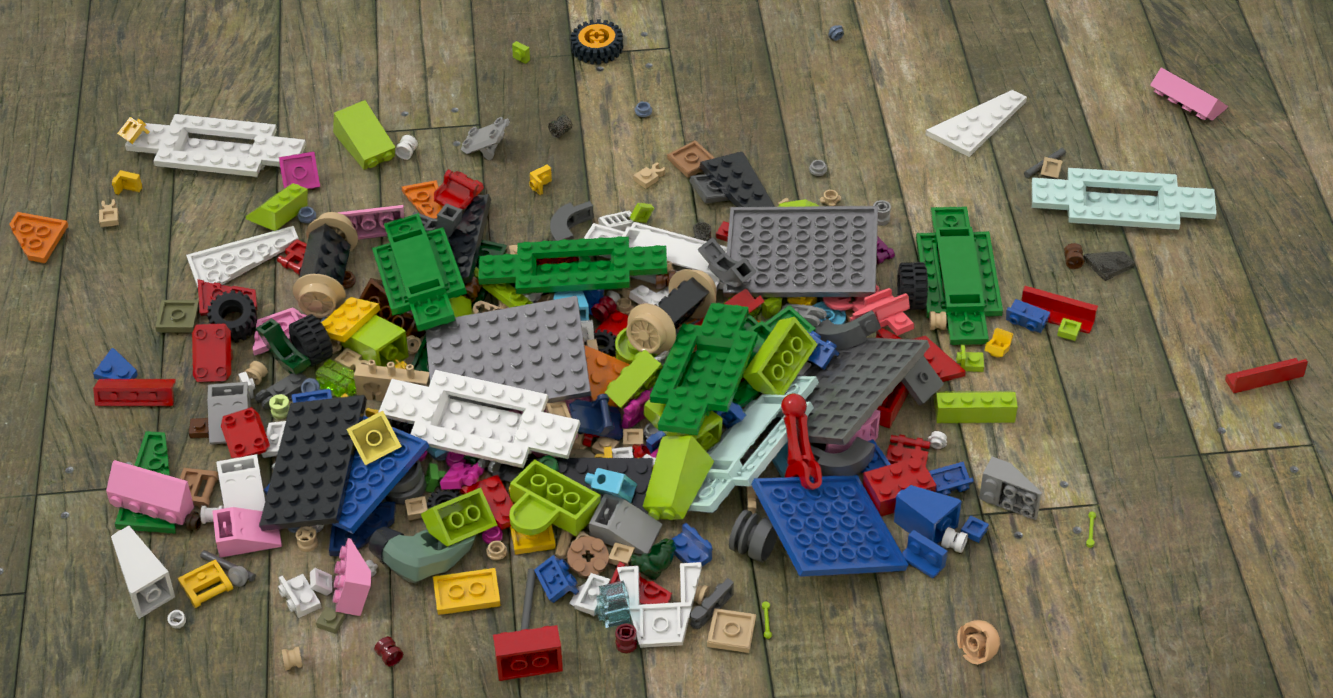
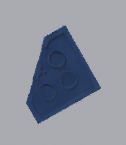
(381, 516)

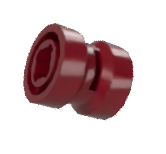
(604, 308)
(626, 638)
(388, 651)

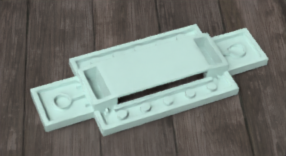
(1123, 209)
(735, 441)

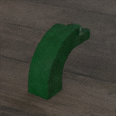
(282, 348)

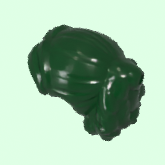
(657, 560)

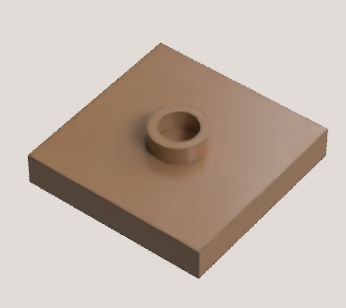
(688, 158)

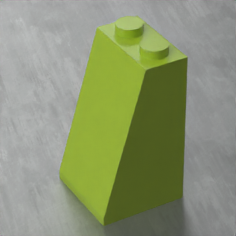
(363, 135)
(379, 342)
(709, 432)
(676, 477)

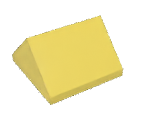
(374, 437)

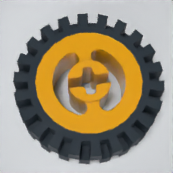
(596, 34)

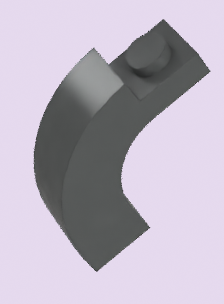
(448, 217)
(567, 217)
(723, 266)
(850, 333)
(847, 462)

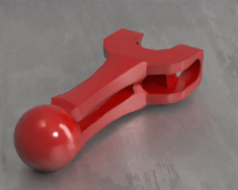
(800, 456)

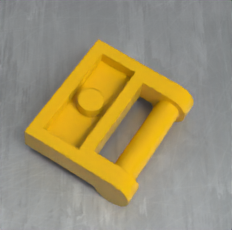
(203, 578)

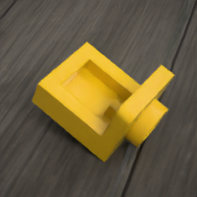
(127, 181)
(1000, 343)

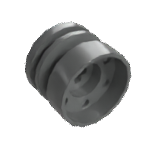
(753, 536)

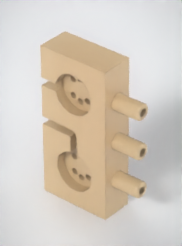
(375, 380)

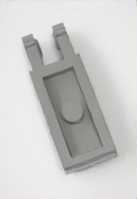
(810, 313)

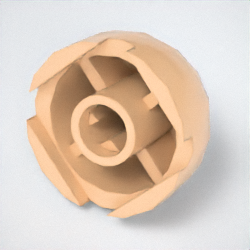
(978, 641)

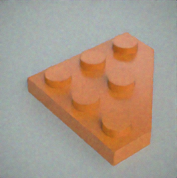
(37, 234)
(602, 371)

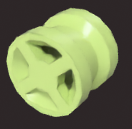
(279, 406)

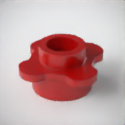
(640, 451)

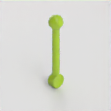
(1090, 542)
(766, 606)

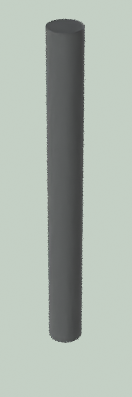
(526, 615)

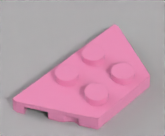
(284, 318)

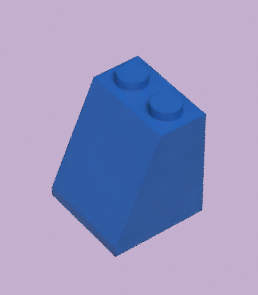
(926, 512)

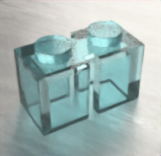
(613, 604)

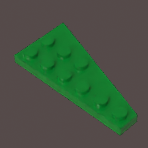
(153, 457)

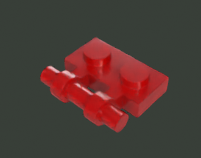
(294, 252)
(900, 453)

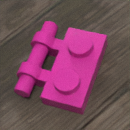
(635, 410)
(460, 475)

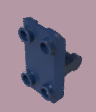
(597, 417)

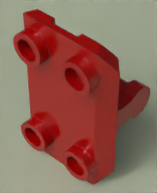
(457, 190)
(211, 352)
(244, 433)

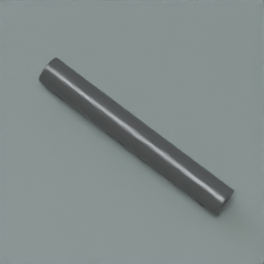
(1038, 166)
(223, 563)

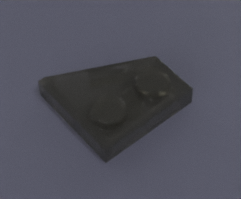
(1109, 263)

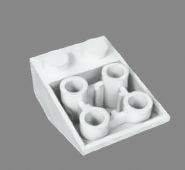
(241, 483)

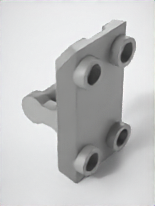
(486, 138)

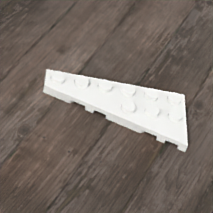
(972, 128)
(235, 258)

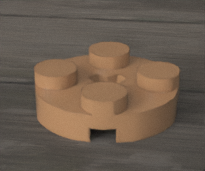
(587, 545)

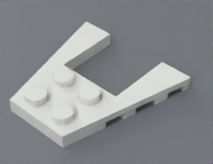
(664, 622)

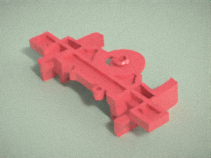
(884, 305)

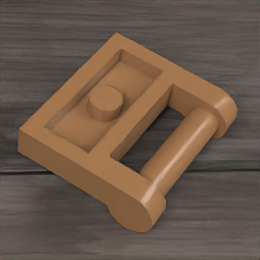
(194, 479)

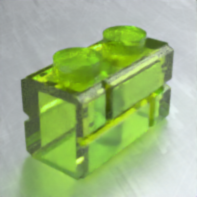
(336, 378)

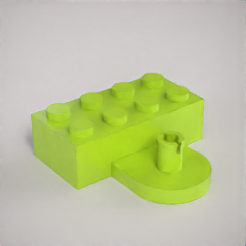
(548, 498)

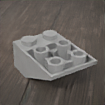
(224, 400)
(1009, 489)
(624, 524)

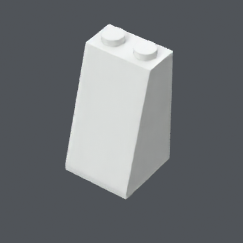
(143, 572)

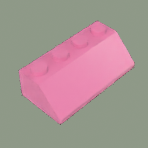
(1188, 95)
(370, 222)
(149, 493)

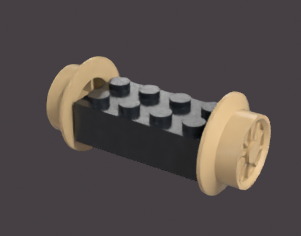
(324, 264)
(655, 326)

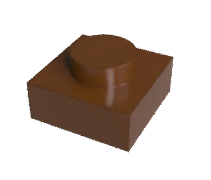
(199, 428)

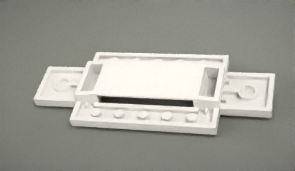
(177, 150)
(680, 248)
(478, 428)

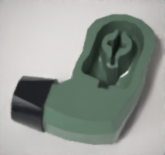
(416, 555)

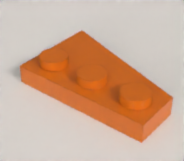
(422, 198)

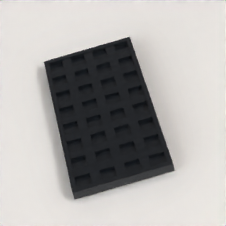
(313, 464)

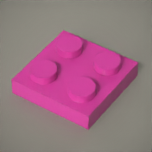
(300, 170)

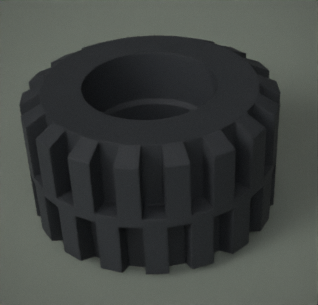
(914, 282)
(231, 303)
(311, 339)

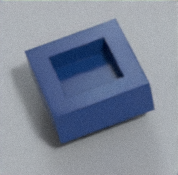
(654, 440)
(975, 528)

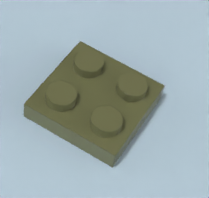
(177, 316)

